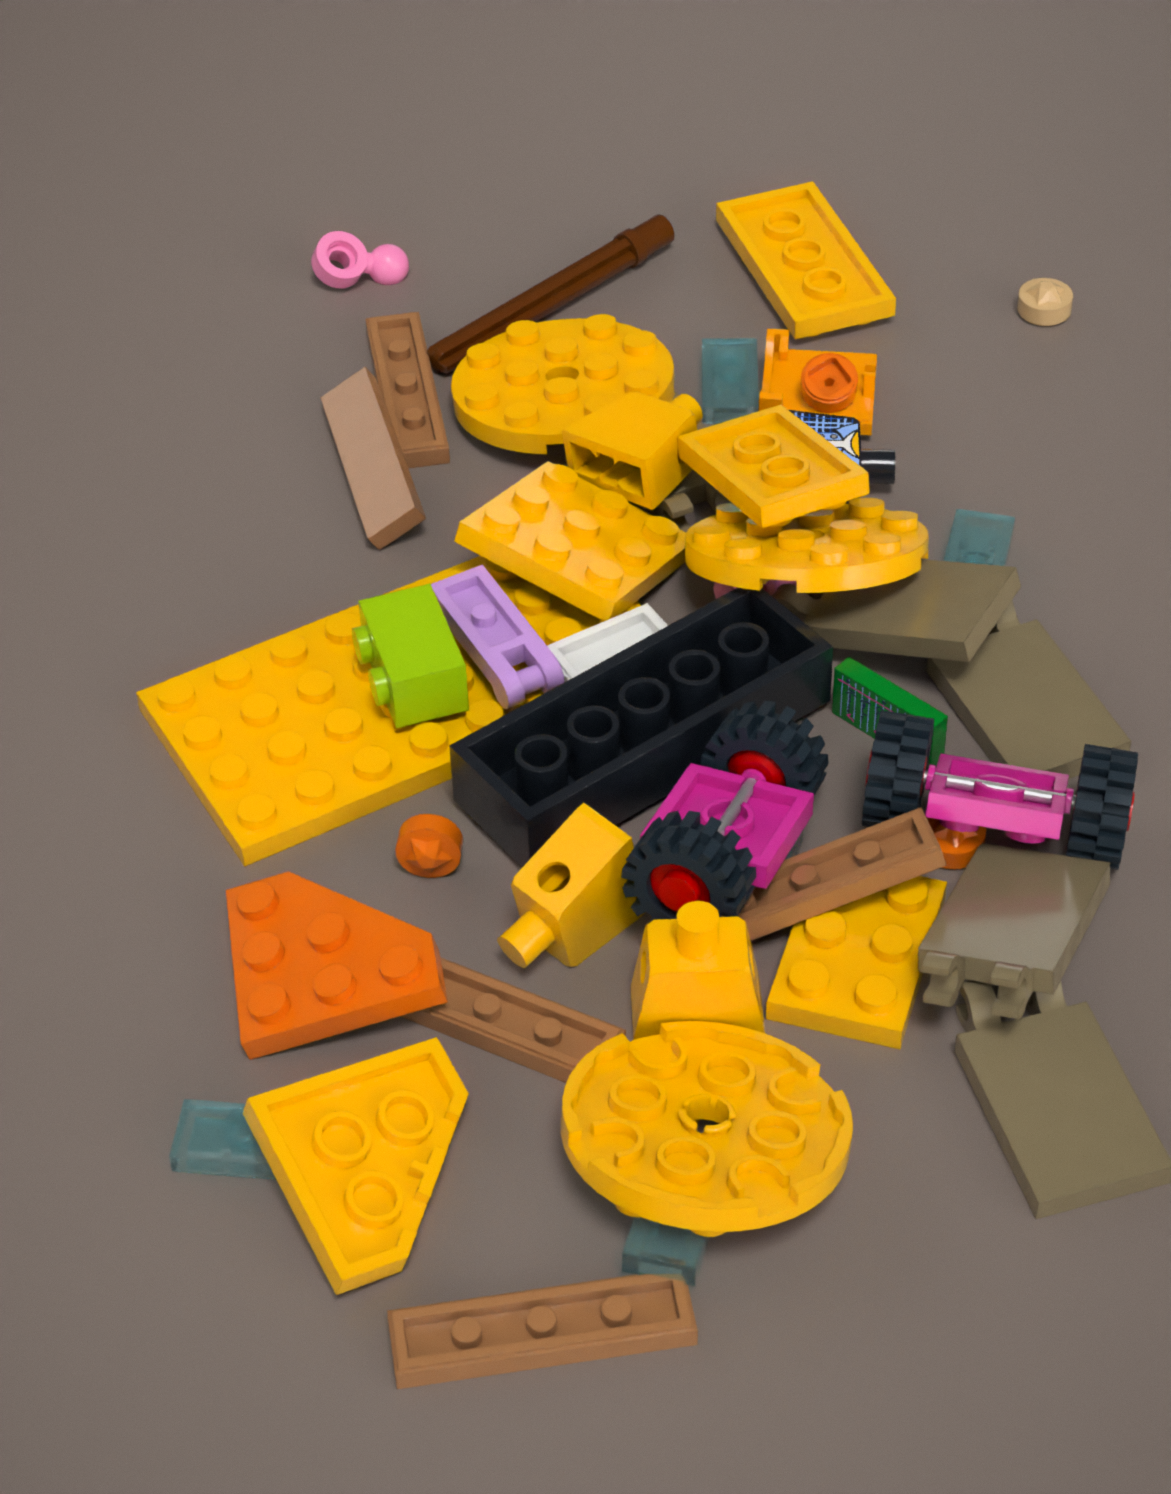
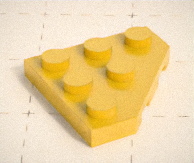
(361, 1155)

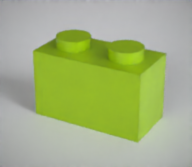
(411, 656)

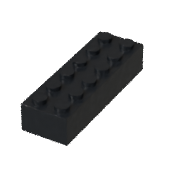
(636, 719)

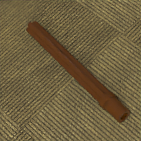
(626, 250)

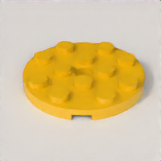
(550, 373)
(820, 551)
(637, 1143)

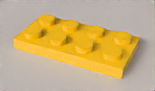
(805, 260)

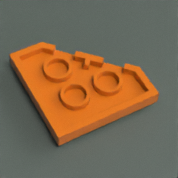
(322, 964)

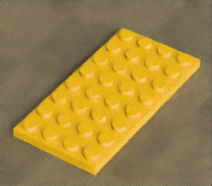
(290, 731)

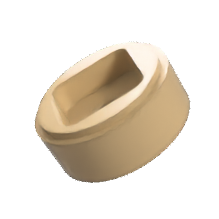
(1045, 301)

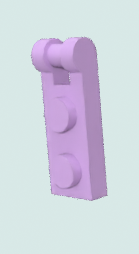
(497, 636)

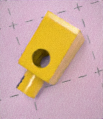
(633, 446)
(571, 893)
(696, 972)

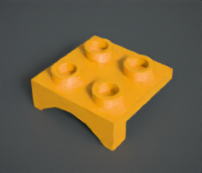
(783, 379)

